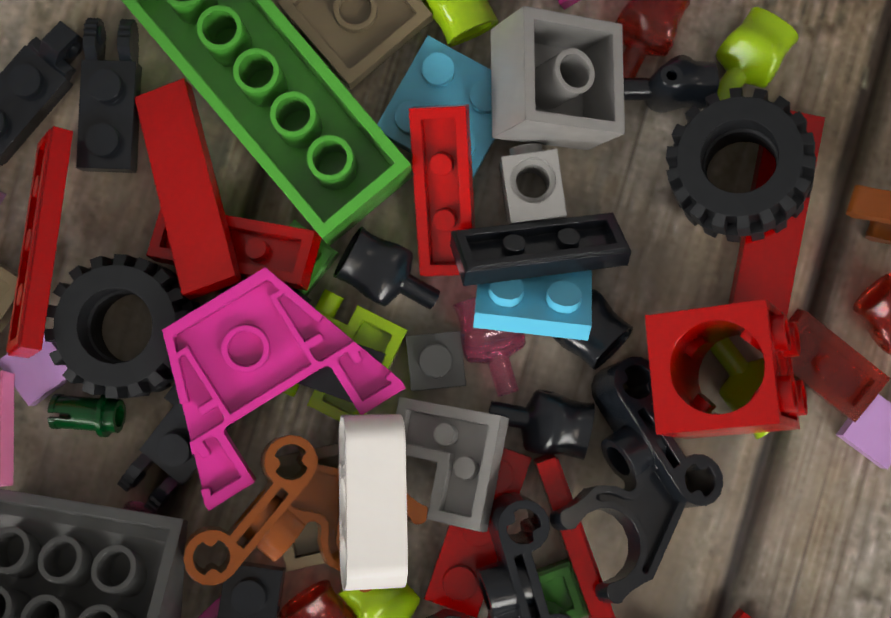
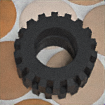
(735, 121)
(81, 316)

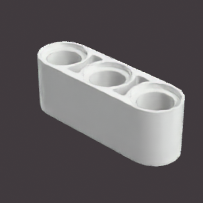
(372, 502)

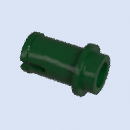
(87, 413)

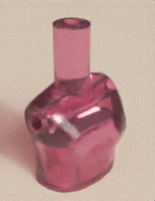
(489, 347)

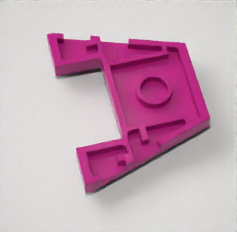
(245, 353)

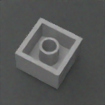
(557, 79)

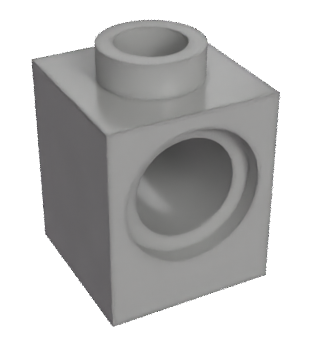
(532, 159)

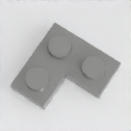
(467, 454)

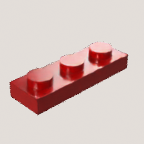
(441, 182)
(257, 245)
(464, 550)

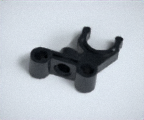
(652, 476)
(512, 584)

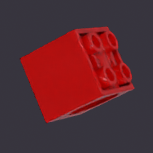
(676, 350)

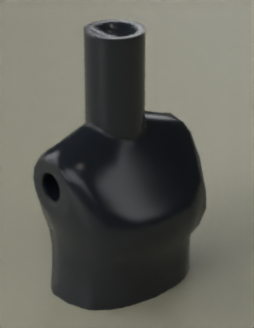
(675, 85)
(382, 271)
(606, 334)
(550, 423)

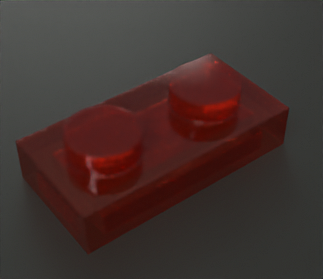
(835, 368)

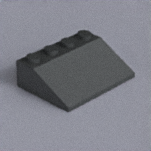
(87, 560)

